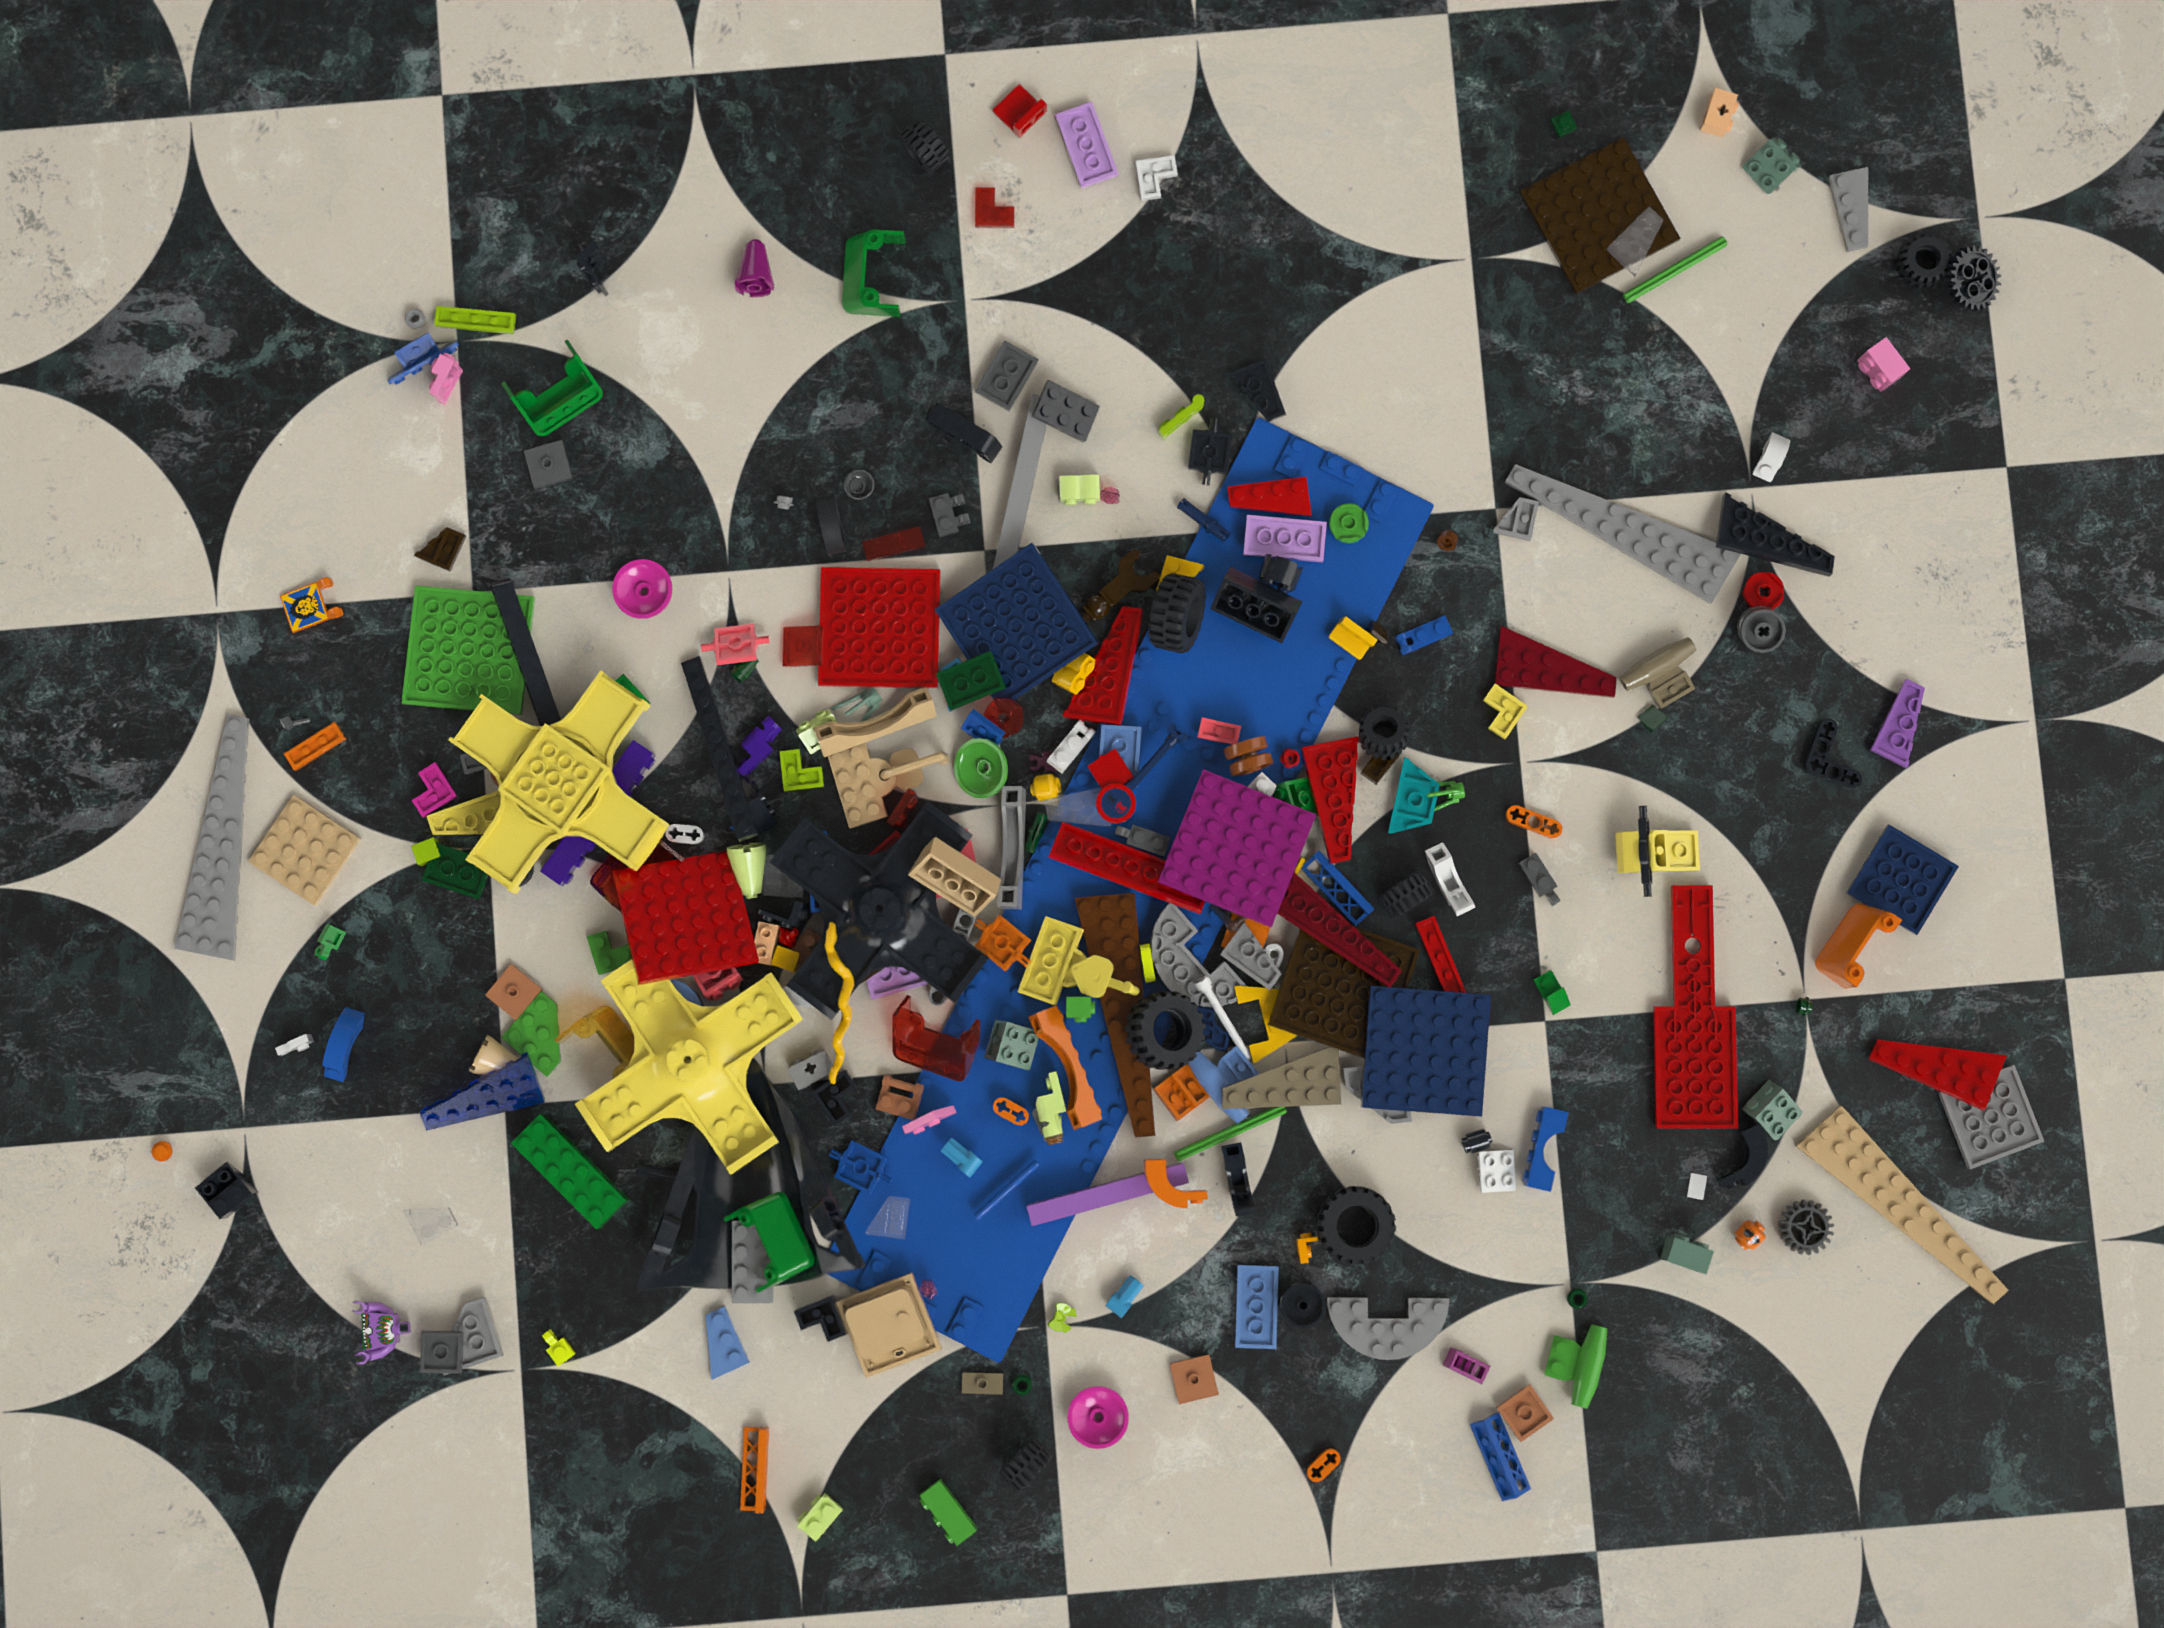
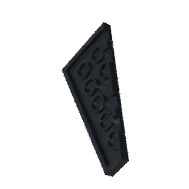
(1763, 538)

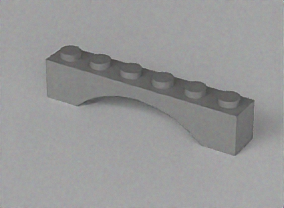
(1013, 816)

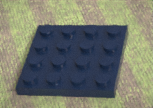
(1902, 878)

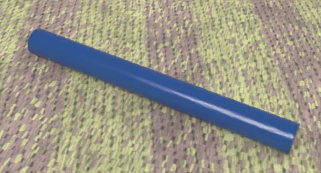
(1007, 1189)

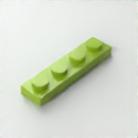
(475, 320)

